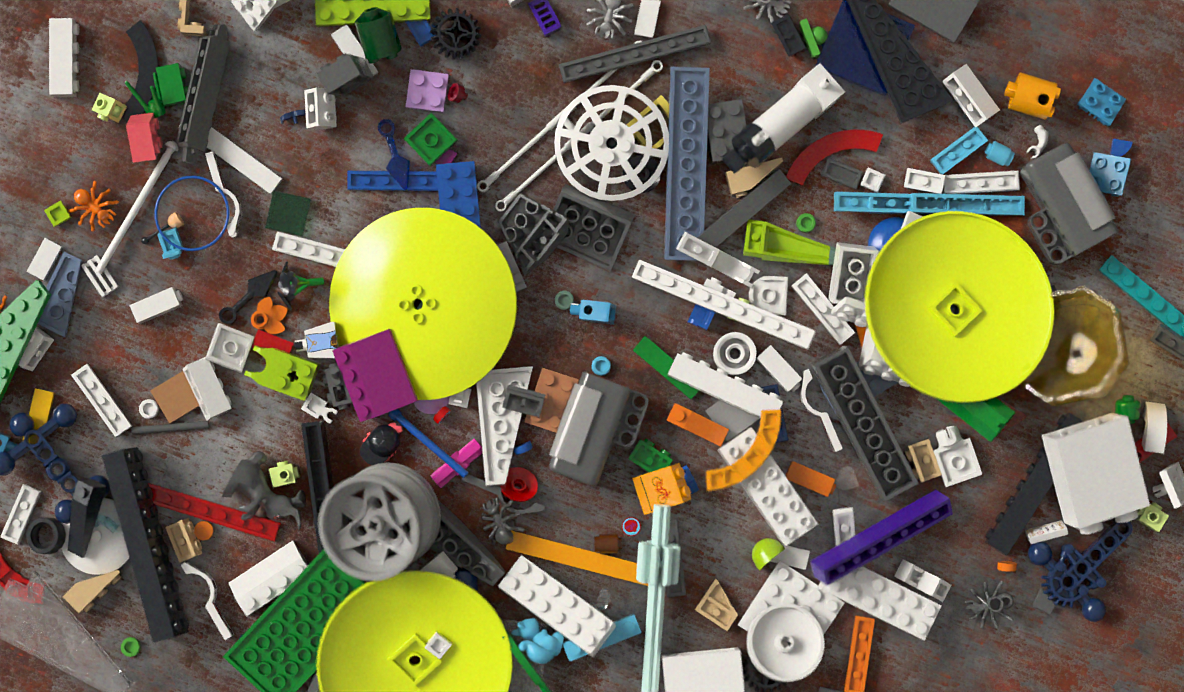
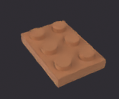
(557, 393)

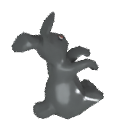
(252, 483)

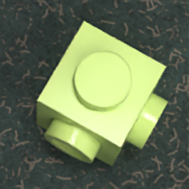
(108, 108)
(284, 474)
(1152, 517)

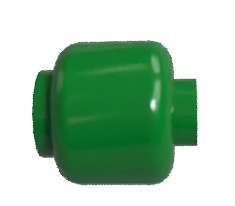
(1128, 407)

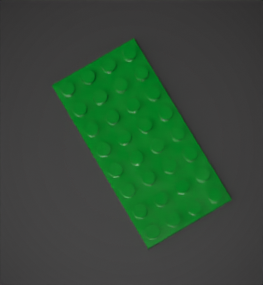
(284, 641)

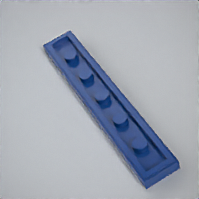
(385, 182)

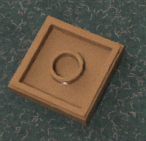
(175, 397)

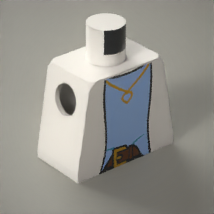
(319, 342)

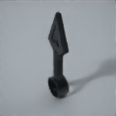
(257, 288)

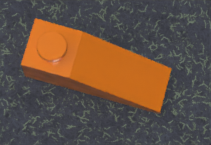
(697, 424)

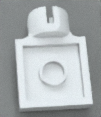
(955, 457)

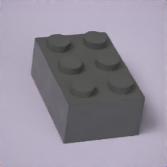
(344, 75)
(724, 122)

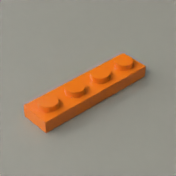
(859, 654)

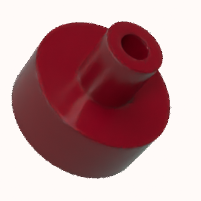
(457, 93)

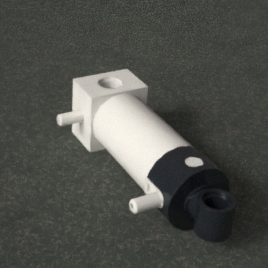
(802, 104)

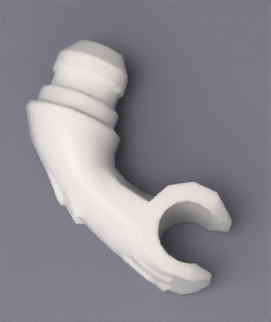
(1043, 140)

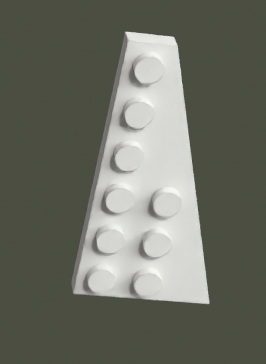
(499, 424)

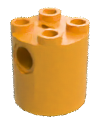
(1025, 95)

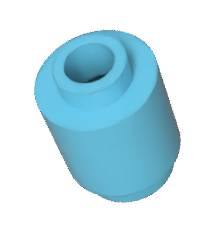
(999, 153)

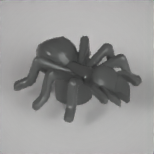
(502, 526)
(993, 604)

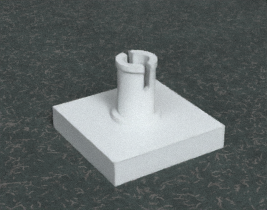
(1172, 484)

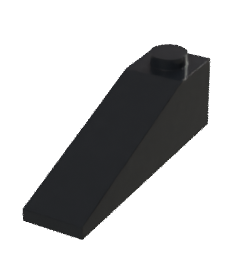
(84, 513)

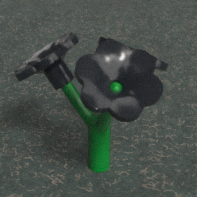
(288, 283)

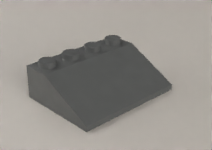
(939, 16)
(594, 227)

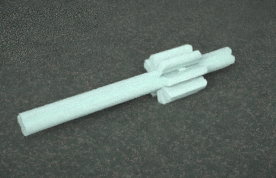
(659, 566)

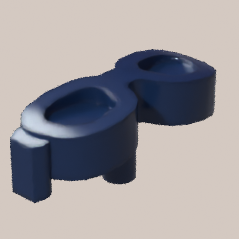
(294, 114)

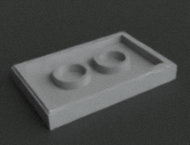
(731, 416)

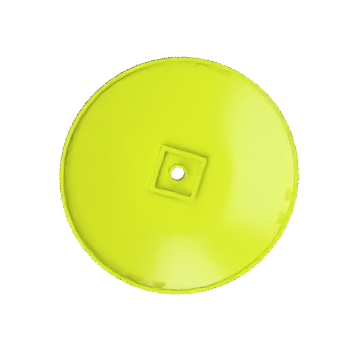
(463, 291)
(1000, 301)
(393, 618)

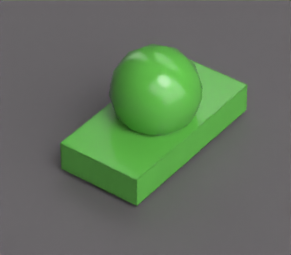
(812, 37)

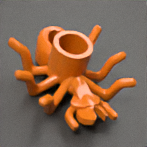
(93, 206)

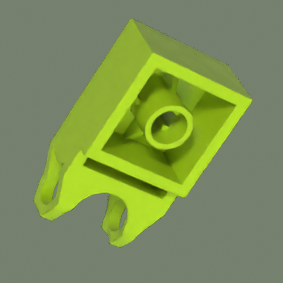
(279, 369)

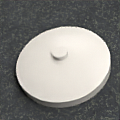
(105, 550)
(785, 642)

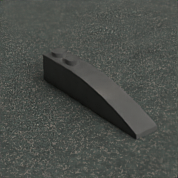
(464, 548)

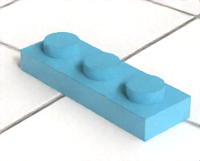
(958, 150)

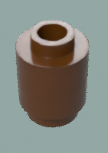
(607, 543)

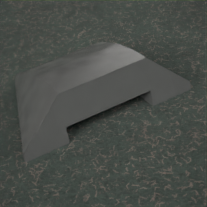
(532, 231)

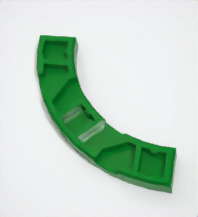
(525, 663)

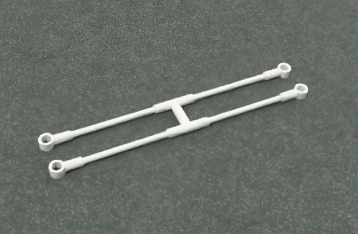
(567, 146)

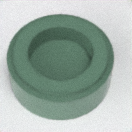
(563, 300)

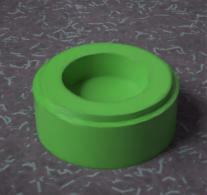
(805, 223)
(130, 646)

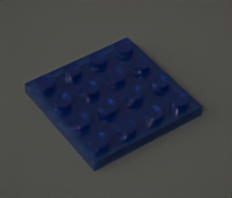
(847, 53)

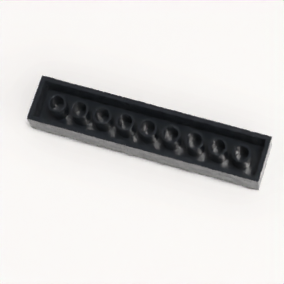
(145, 544)

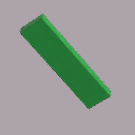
(661, 363)

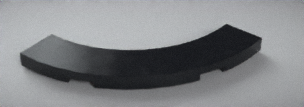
(147, 63)

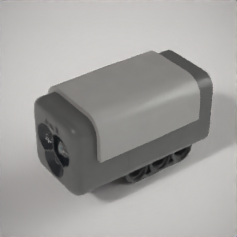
(1069, 203)
(591, 424)

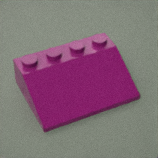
(375, 375)

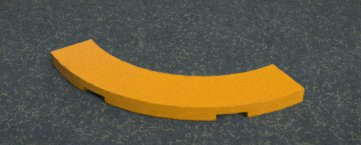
(753, 458)

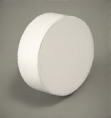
(149, 408)

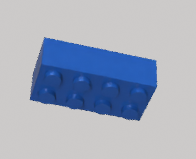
(459, 190)

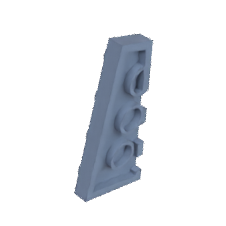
(62, 290)

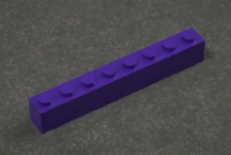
(881, 537)

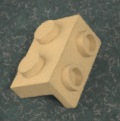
(923, 461)
(184, 540)

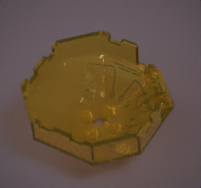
(1083, 323)

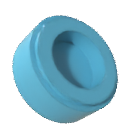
(601, 366)

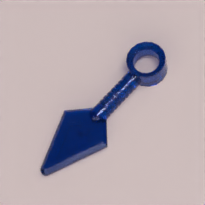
(398, 165)

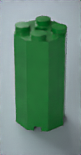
(984, 416)

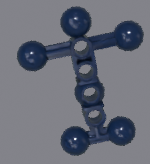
(22, 426)

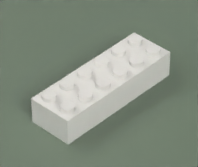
(886, 600)
(557, 606)

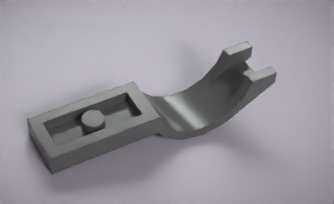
(536, 507)

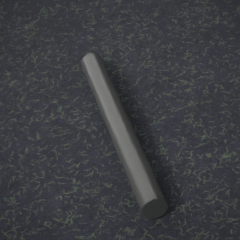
(170, 427)

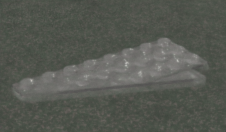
(44, 627)

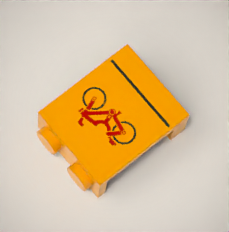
(662, 487)

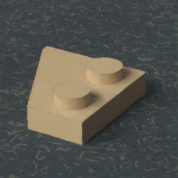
(717, 606)

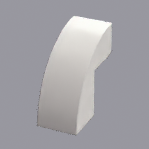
(1155, 427)
(922, 580)

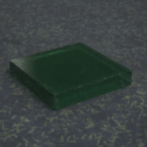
(288, 213)

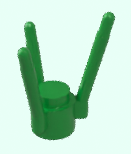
(156, 104)

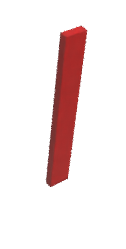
(214, 512)

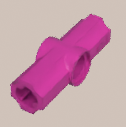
(462, 457)

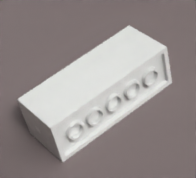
(771, 492)

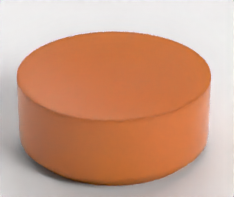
(204, 530)
(1007, 566)

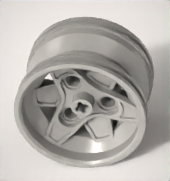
(345, 539)

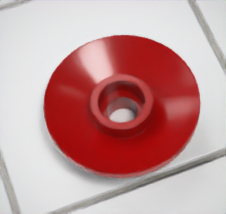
(522, 478)

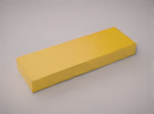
(40, 410)

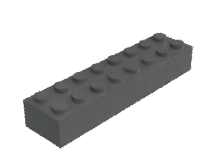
(864, 423)

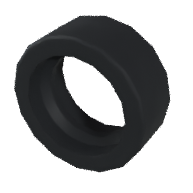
(33, 532)

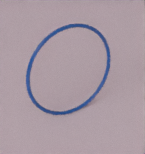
(156, 210)

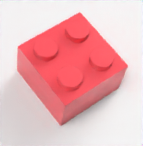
(143, 137)

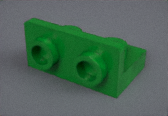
(648, 457)

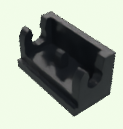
(789, 35)

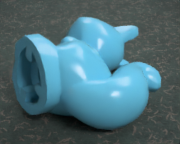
(543, 646)

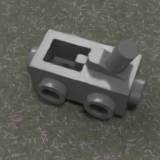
(336, 385)

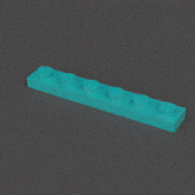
(1143, 294)

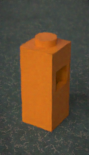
(810, 479)

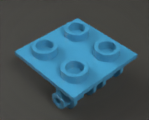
(1101, 102)
(1110, 173)

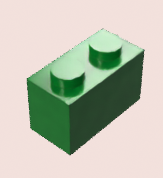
(172, 84)

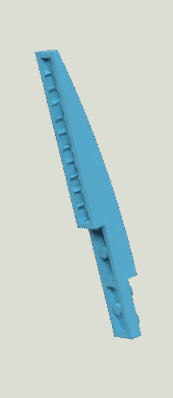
(928, 203)

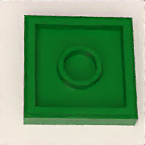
(430, 139)

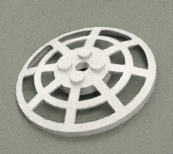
(625, 142)

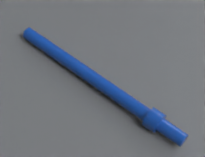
(396, 415)

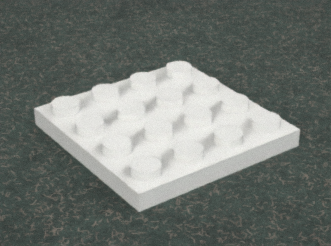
(791, 587)

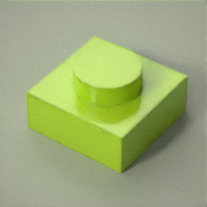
(57, 214)

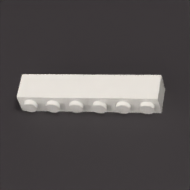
(723, 387)

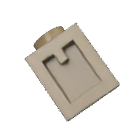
(194, 28)

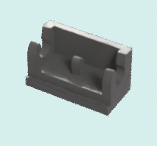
(523, 401)

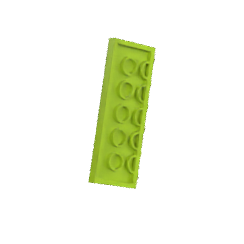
(347, 11)

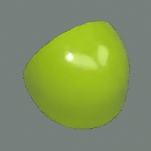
(765, 551)

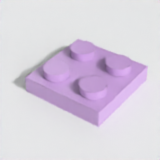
(427, 91)

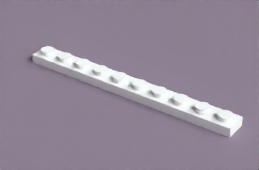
(724, 304)

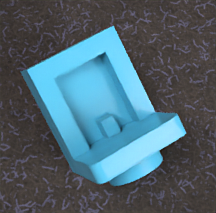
(170, 251)

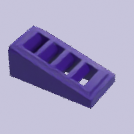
(552, 29)

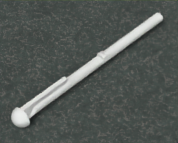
(171, 147)

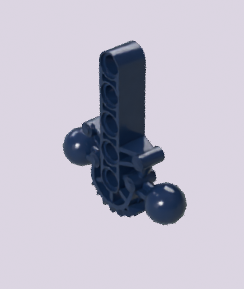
(1092, 608)

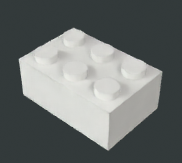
(851, 271)

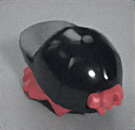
(381, 443)

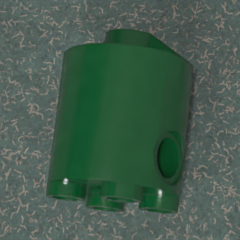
(378, 34)

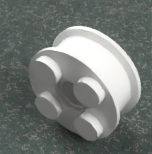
(743, 344)

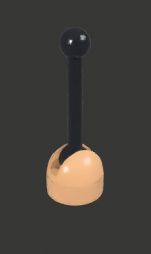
(174, 221)

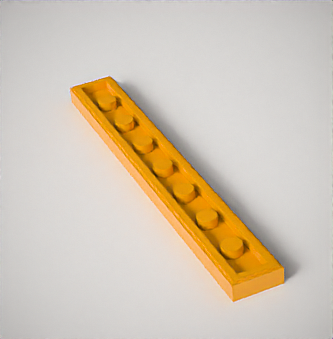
(574, 557)

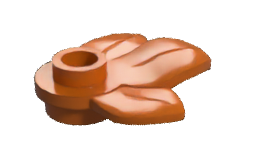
(272, 316)

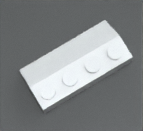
(268, 578)

